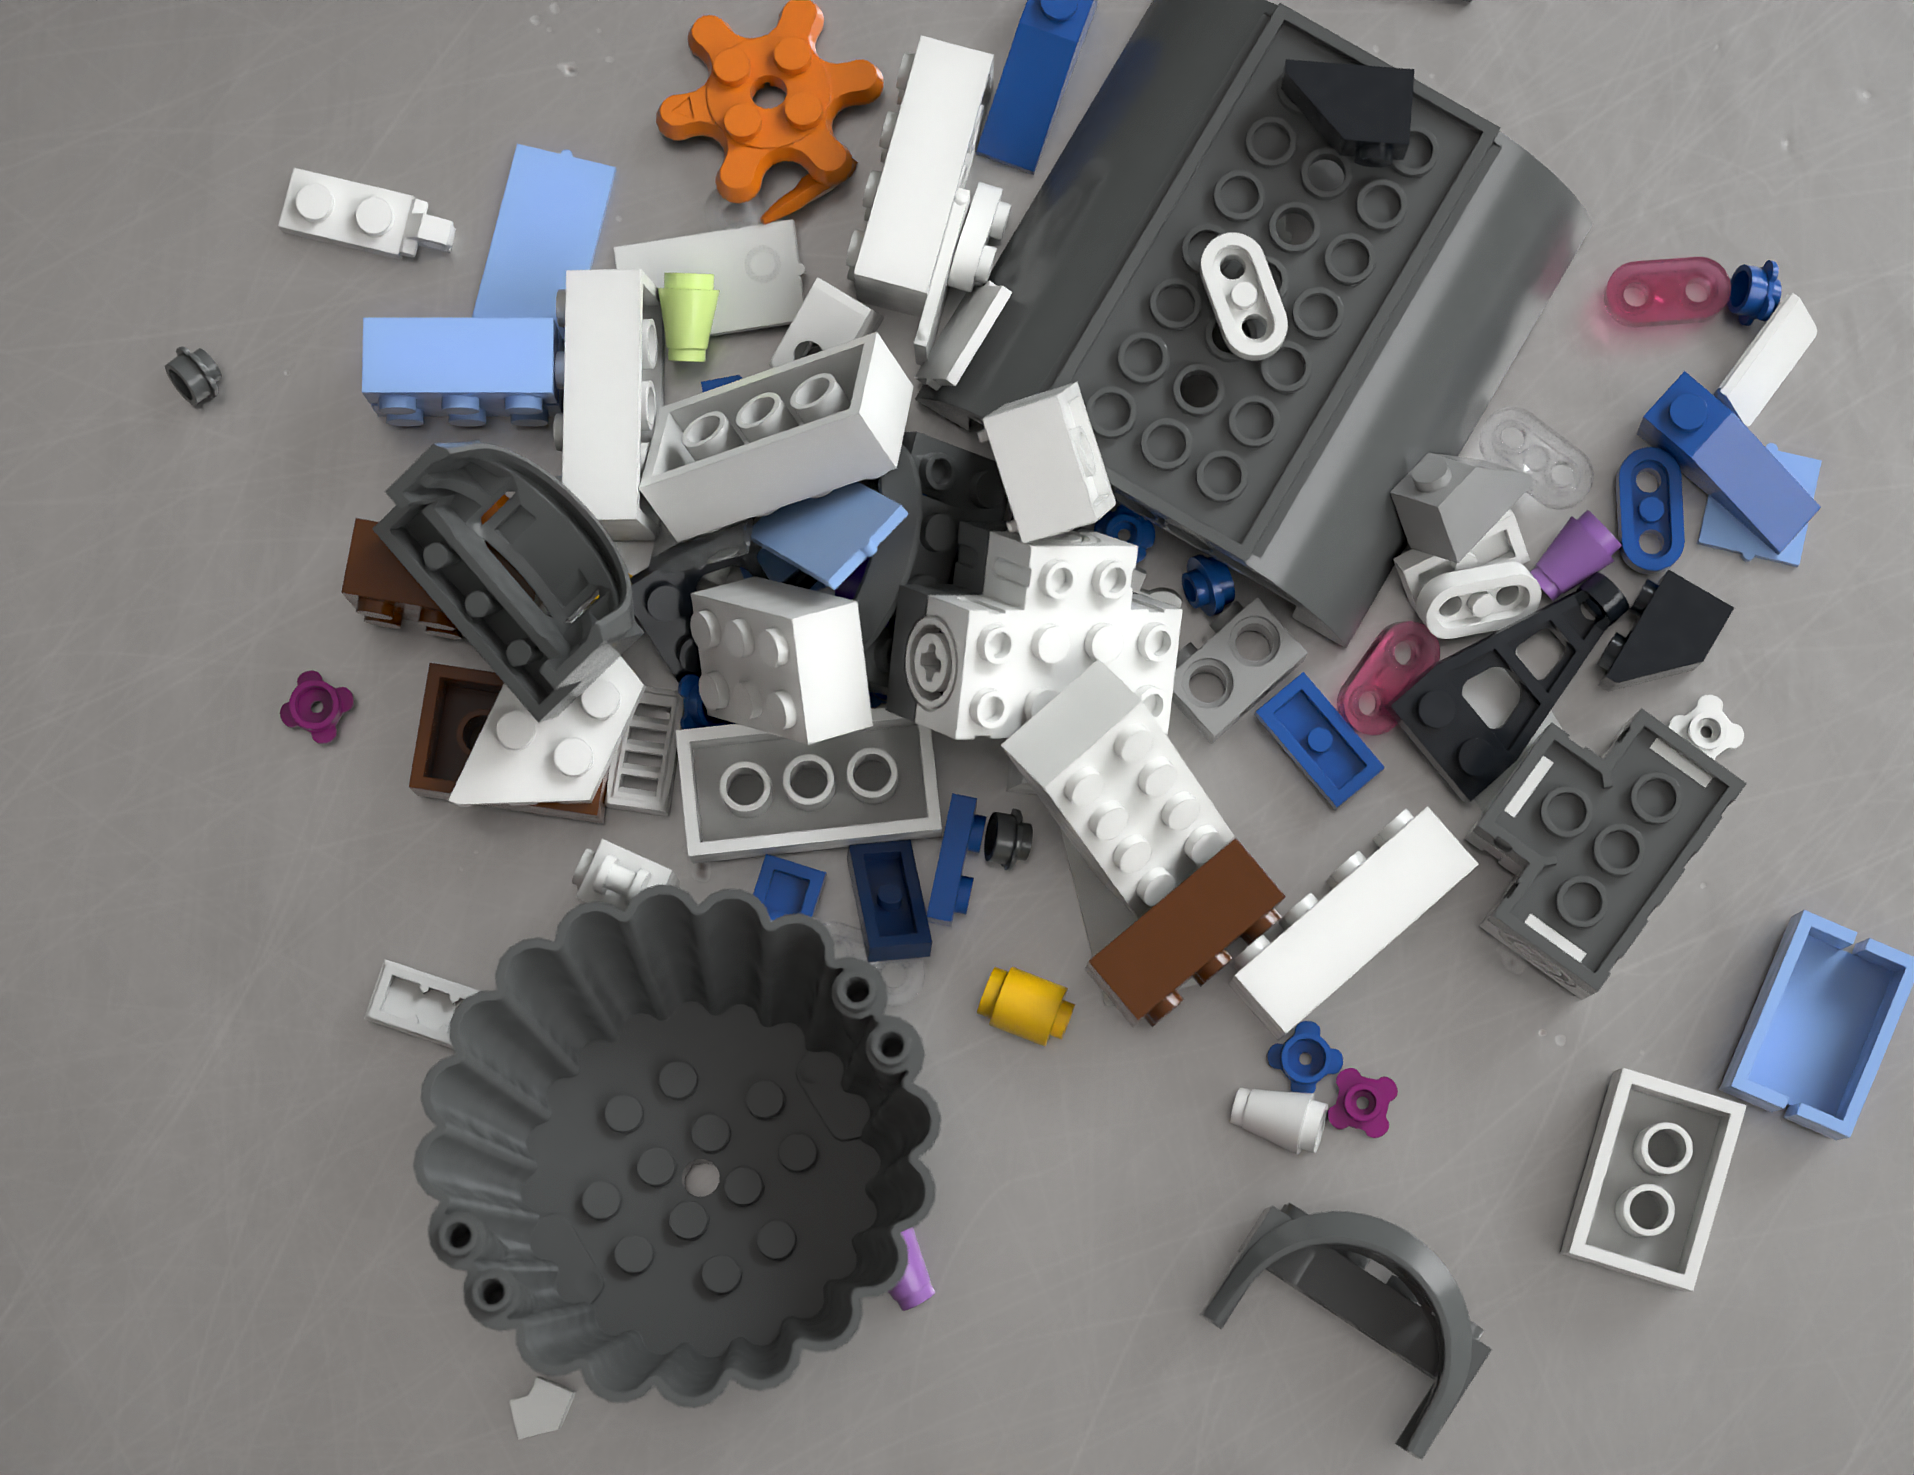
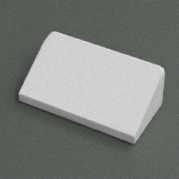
(1767, 360)

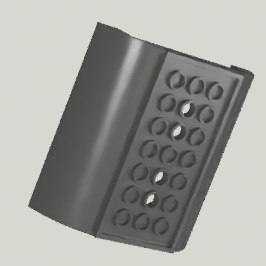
(1392, 306)

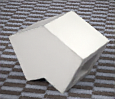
(542, 1409)

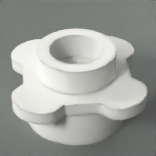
(1710, 714)

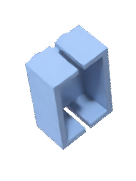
(462, 369)
(1820, 1025)

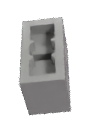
(1243, 679)

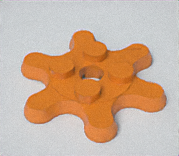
(760, 136)

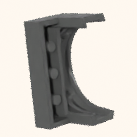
(545, 538)
(926, 541)
(1327, 1261)

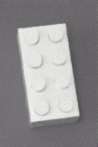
(925, 160)
(610, 394)
(777, 437)
(1118, 788)
(779, 796)
(1352, 923)

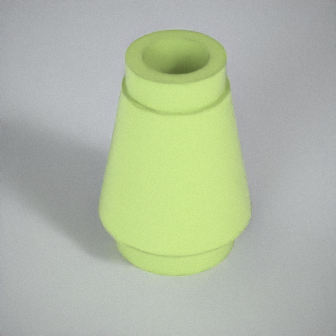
(688, 314)

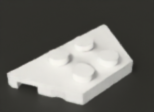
(552, 759)

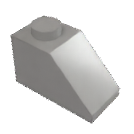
(1454, 502)

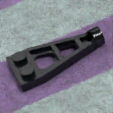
(666, 607)
(1453, 733)

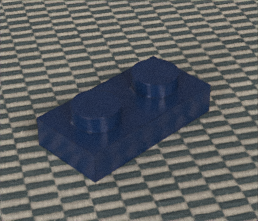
(889, 901)

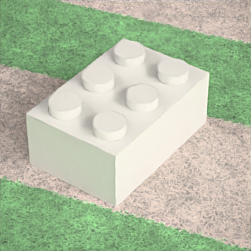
(781, 659)
(1653, 1179)

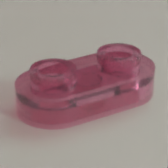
(1665, 291)
(1385, 676)

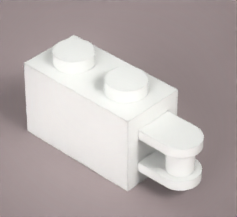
(617, 875)

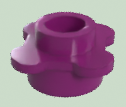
(310, 690)
(1346, 1111)

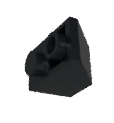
(1669, 636)

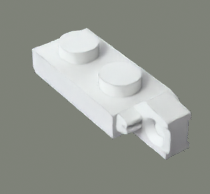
(361, 216)

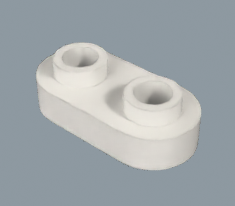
(973, 255)
(1243, 298)
(1470, 603)

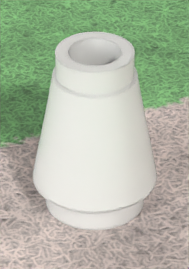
(1281, 1117)

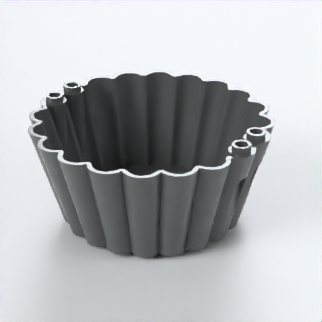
(618, 1070)

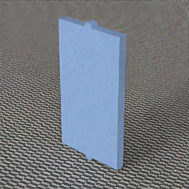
(542, 229)
(831, 532)

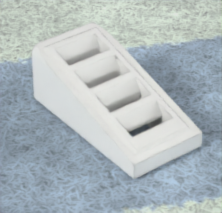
(640, 800)

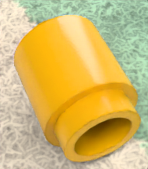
(1026, 1005)

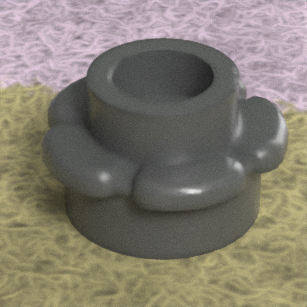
(194, 375)
(1007, 839)

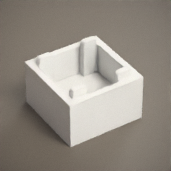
(1049, 463)

